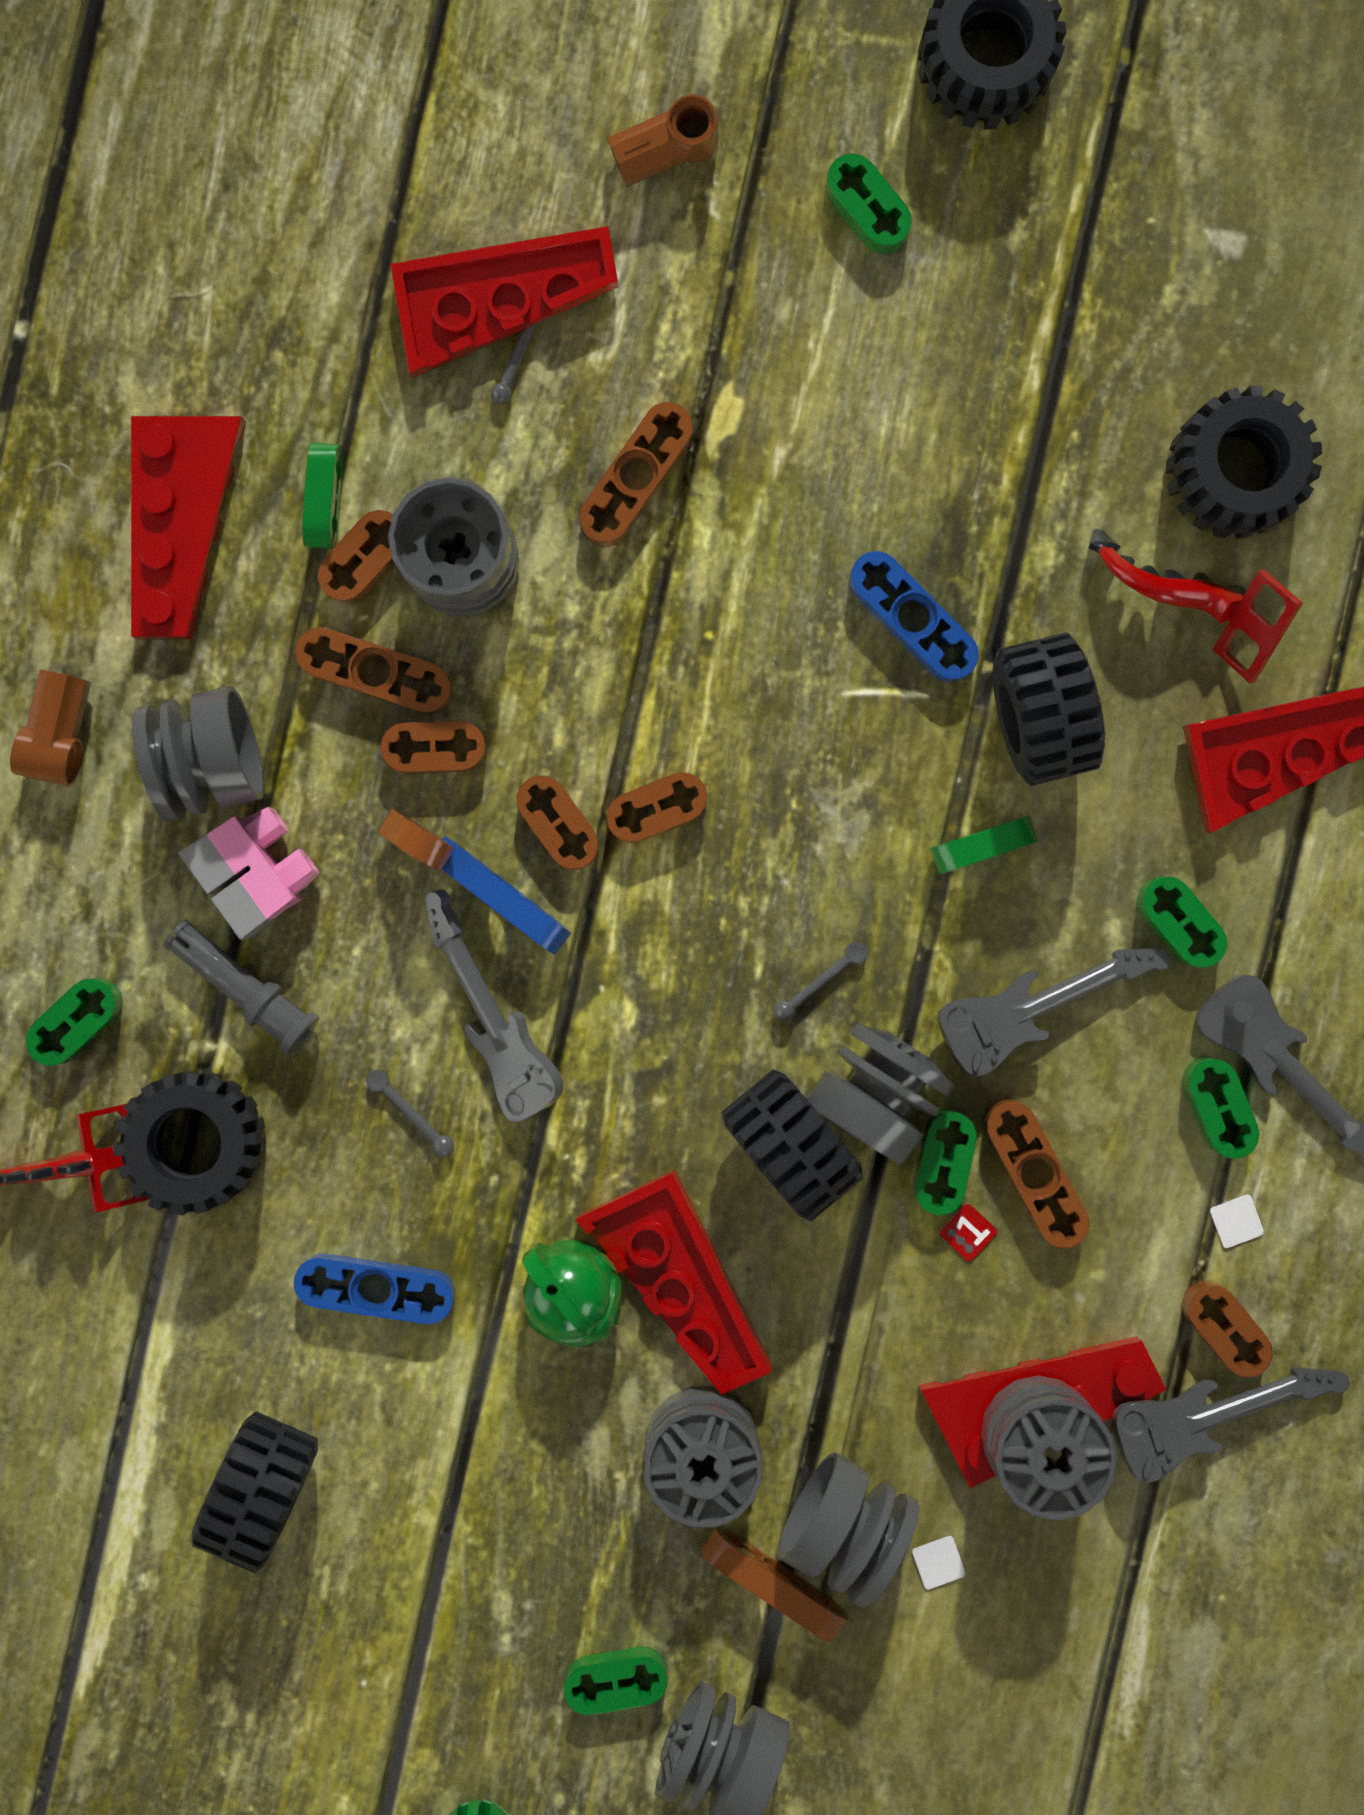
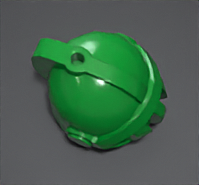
(571, 1292)

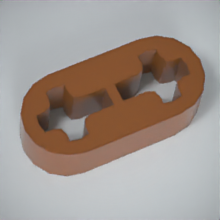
(349, 551)
(433, 733)
(651, 795)
(547, 831)
(415, 840)
(1236, 1321)

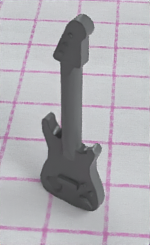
(1247, 1022)
(988, 1029)
(520, 1071)
(1162, 1434)

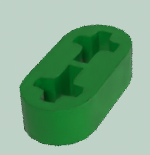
(878, 196)
(322, 495)
(983, 844)
(1191, 913)
(65, 1012)
(1209, 1112)
(957, 1165)
(618, 1693)

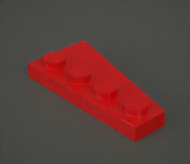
(488, 293)
(175, 510)
(1271, 751)
(672, 1262)
(1101, 1374)

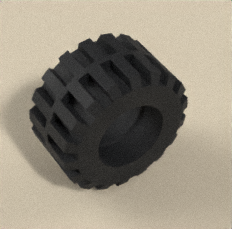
(983, 90)
(1279, 437)
(1049, 709)
(792, 1145)
(144, 1151)
(254, 1492)

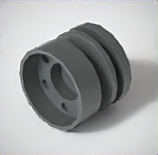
(445, 518)
(186, 756)
(880, 1093)
(1026, 1422)
(698, 1425)
(857, 1534)
(716, 1756)

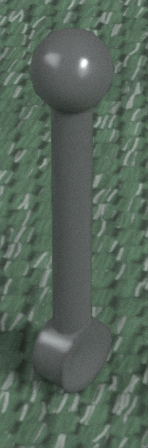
(501, 392)
(854, 953)
(379, 1081)

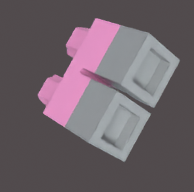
(268, 886)

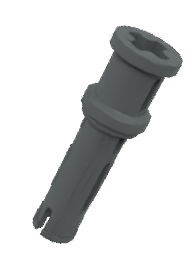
(260, 1002)

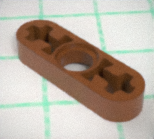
(670, 449)
(331, 671)
(1042, 1215)
(774, 1583)

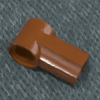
(658, 143)
(50, 743)

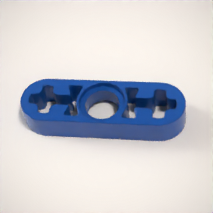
(916, 593)
(505, 899)
(337, 1268)

